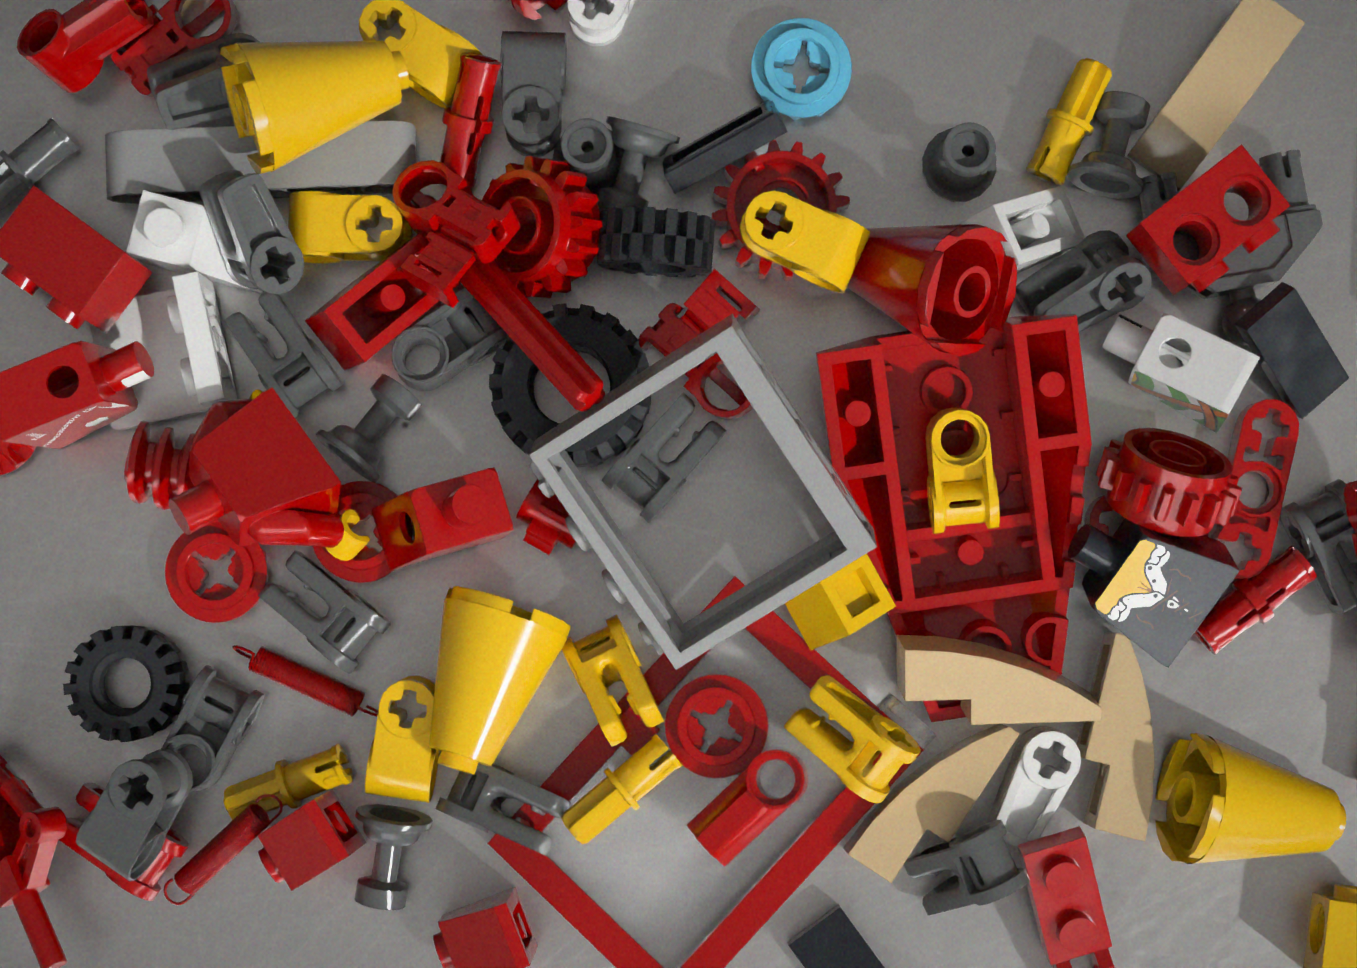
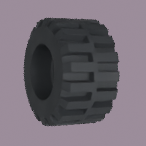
(588, 333)

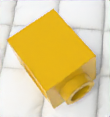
(840, 604)
(1332, 929)

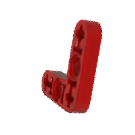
(1259, 523)

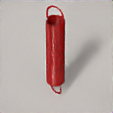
(306, 680)
(222, 849)

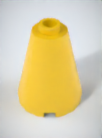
(307, 93)
(487, 673)
(1240, 806)

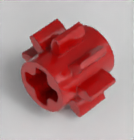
(545, 521)

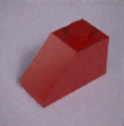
(372, 309)
(309, 841)
(486, 934)

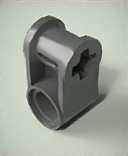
(533, 82)
(455, 339)
(212, 726)
(136, 812)

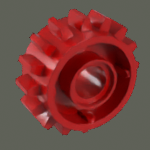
(773, 171)
(556, 227)
(1168, 482)

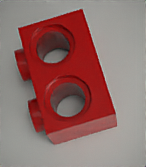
(1202, 214)

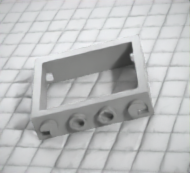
(625, 572)

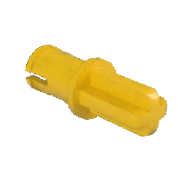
(1070, 121)
(290, 782)
(620, 790)

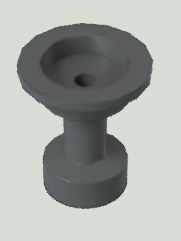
(638, 144)
(591, 151)
(960, 162)
(1108, 170)
(356, 445)
(391, 829)

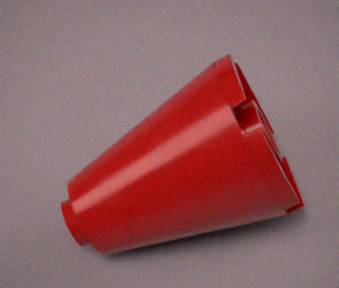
(939, 282)

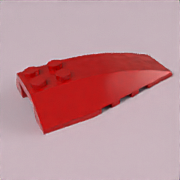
(970, 581)

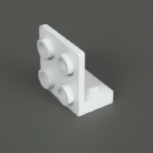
(186, 348)

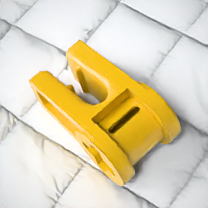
(598, 663)
(871, 736)

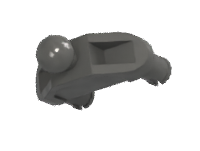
(1266, 263)

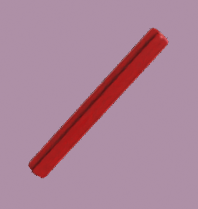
(532, 333)

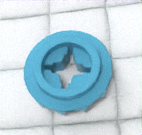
(825, 52)

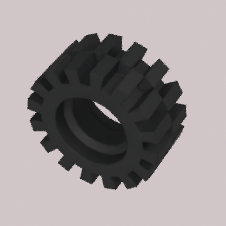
(656, 241)
(88, 688)

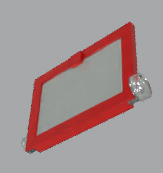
(645, 882)

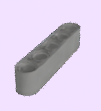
(184, 158)

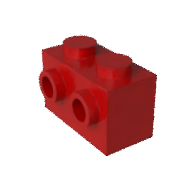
(70, 262)

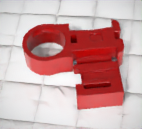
(156, 45)
(455, 228)
(704, 310)

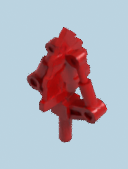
(26, 853)

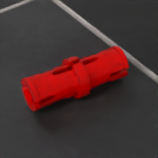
(469, 115)
(1255, 599)

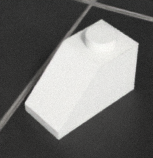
(1033, 225)
(178, 239)

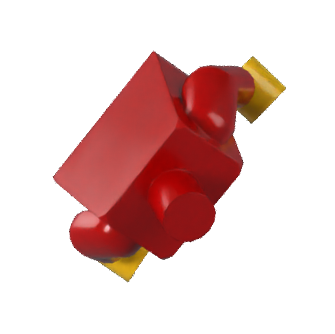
(264, 480)

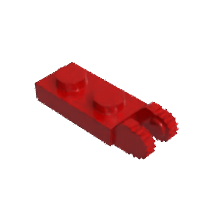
(1066, 899)

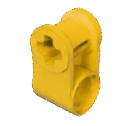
(427, 48)
(335, 226)
(817, 242)
(960, 476)
(400, 753)

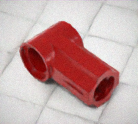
(74, 44)
(745, 808)

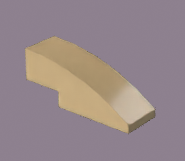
(1216, 88)
(989, 682)
(1119, 743)
(931, 799)

